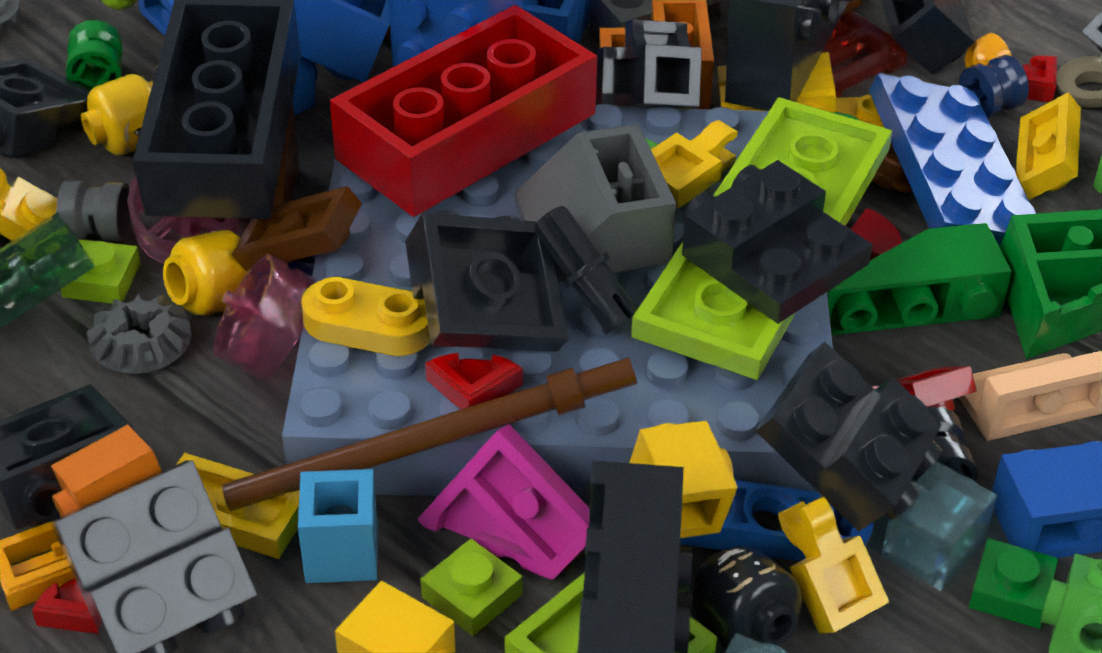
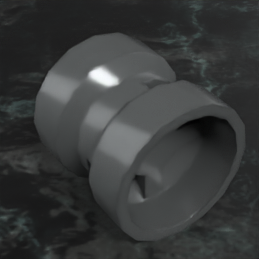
(95, 209)

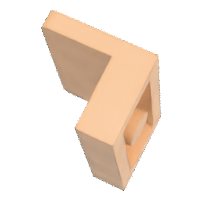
(1036, 394)

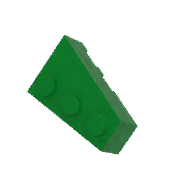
(1054, 277)

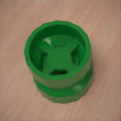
(94, 54)

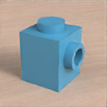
(338, 526)

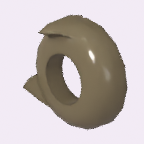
(1079, 72)

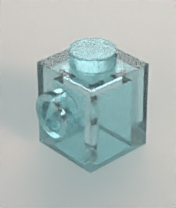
(940, 527)

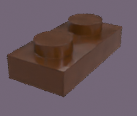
(300, 228)

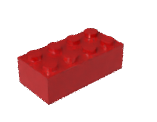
(463, 109)

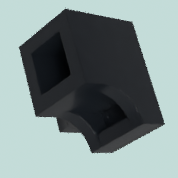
(651, 69)

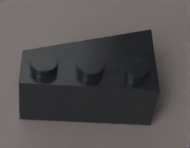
(775, 47)
(635, 561)

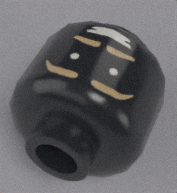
(746, 595)

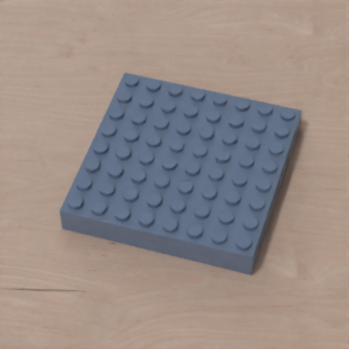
(358, 394)

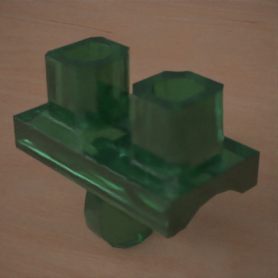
(39, 266)

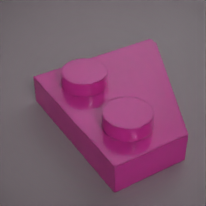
(514, 507)

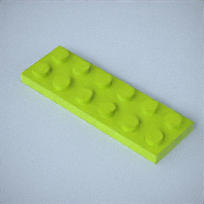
(707, 320)

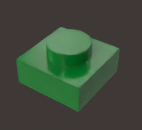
(1013, 583)

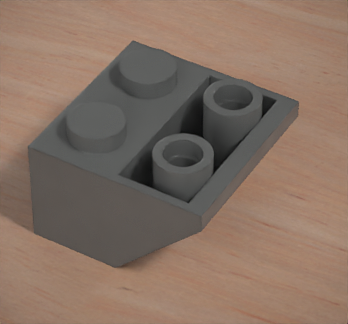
(612, 193)

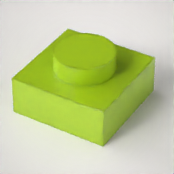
(112, 275)
(471, 587)

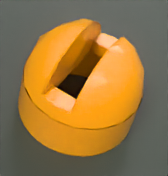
(985, 49)

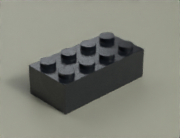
(219, 109)

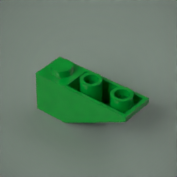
(925, 281)

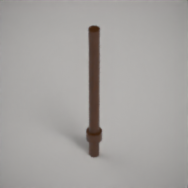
(562, 392)

